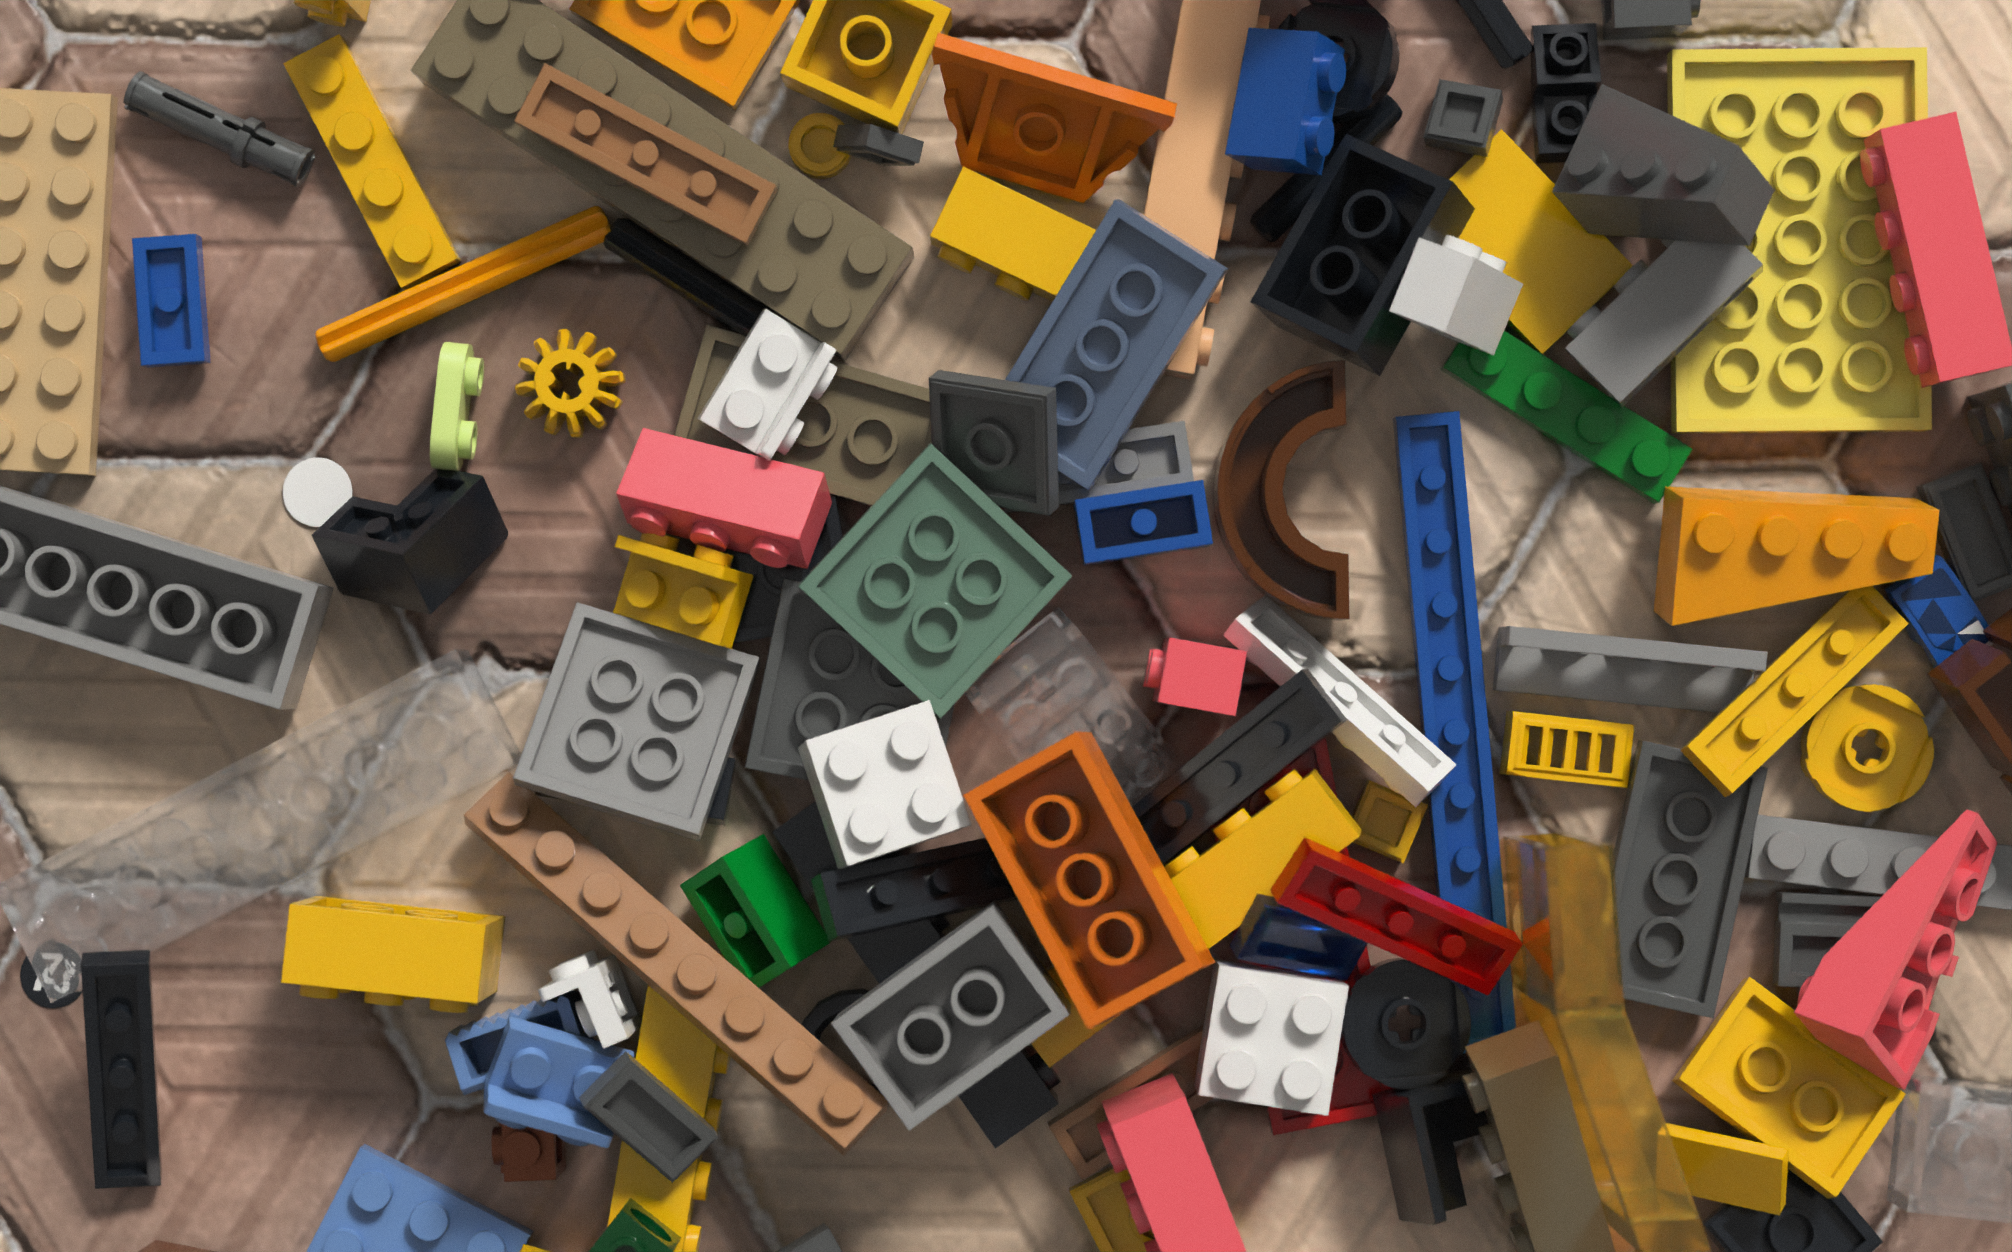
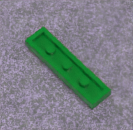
(1572, 414)

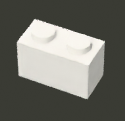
(1457, 293)

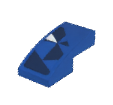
(1938, 612)

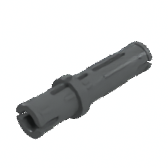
(242, 139)

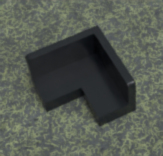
(416, 549)
(1419, 1145)

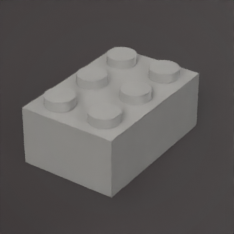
(952, 1015)

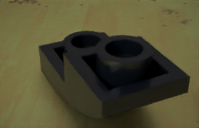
(1562, 86)

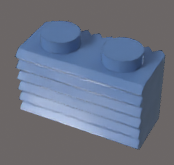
(476, 1043)

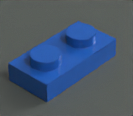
(171, 300)

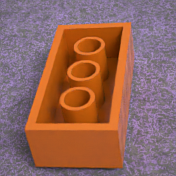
(1088, 878)

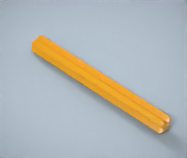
(463, 284)

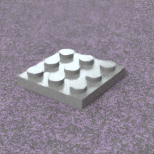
(637, 721)

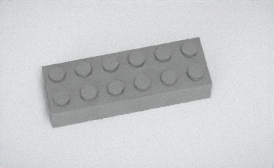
(157, 601)

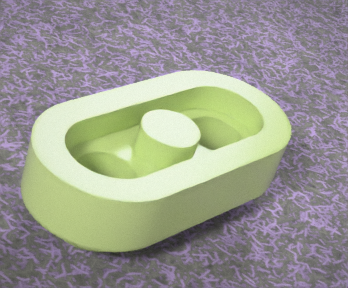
(457, 380)

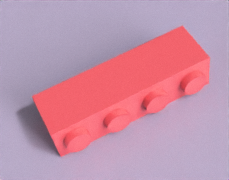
(1936, 250)

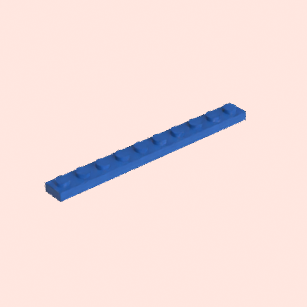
(1452, 684)

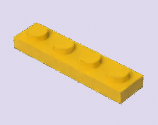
(372, 162)
(1793, 688)

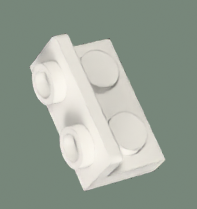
(769, 386)
(606, 1001)

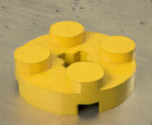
(1900, 733)

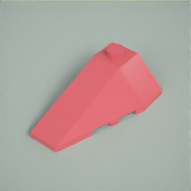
(1881, 976)

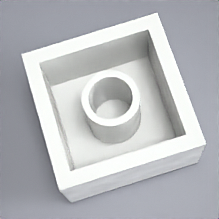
(884, 785)
(1271, 1037)

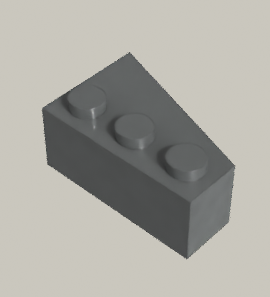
(1659, 177)

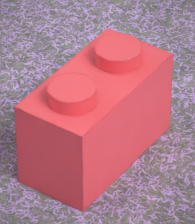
(1195, 675)

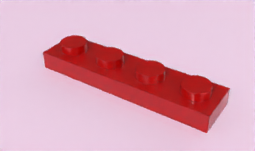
(1395, 916)

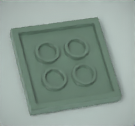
(935, 580)

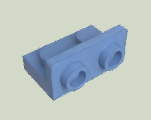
(540, 1079)

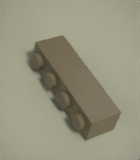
(1537, 1143)

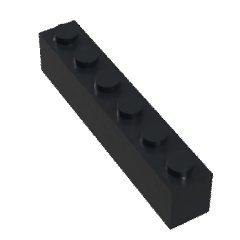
(1008, 1095)

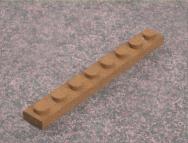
(677, 964)

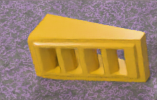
(1516, 745)

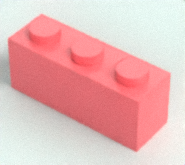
(724, 499)

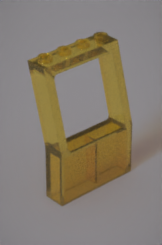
(1573, 984)

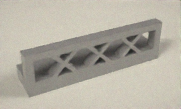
(1622, 669)

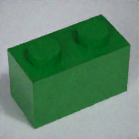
(755, 912)

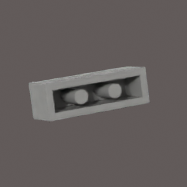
(1659, 313)

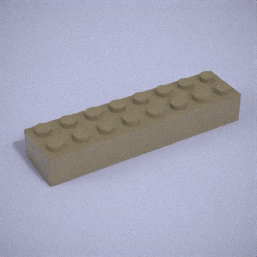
(811, 253)

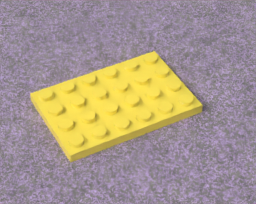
(1818, 328)

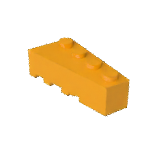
(1773, 548)

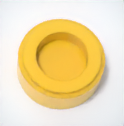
(813, 149)

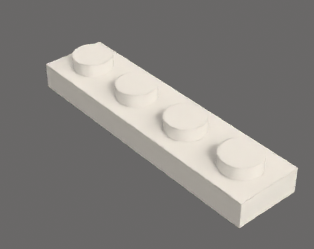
(1372, 728)

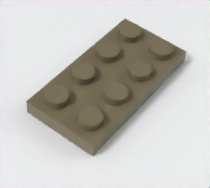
(855, 433)

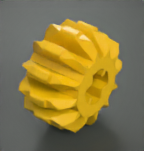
(548, 383)

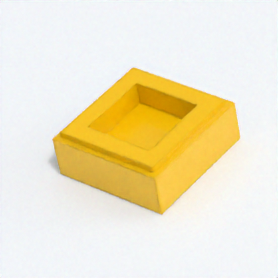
(1387, 821)

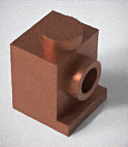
(527, 1154)

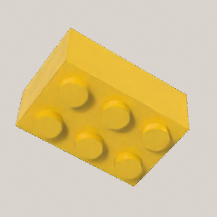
(392, 952)

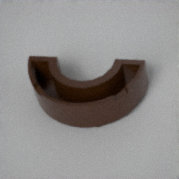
(1251, 498)

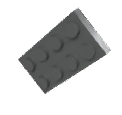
(1680, 878)

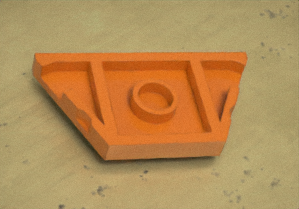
(1042, 121)

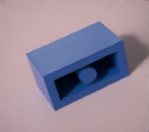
(1286, 101)
(1143, 523)

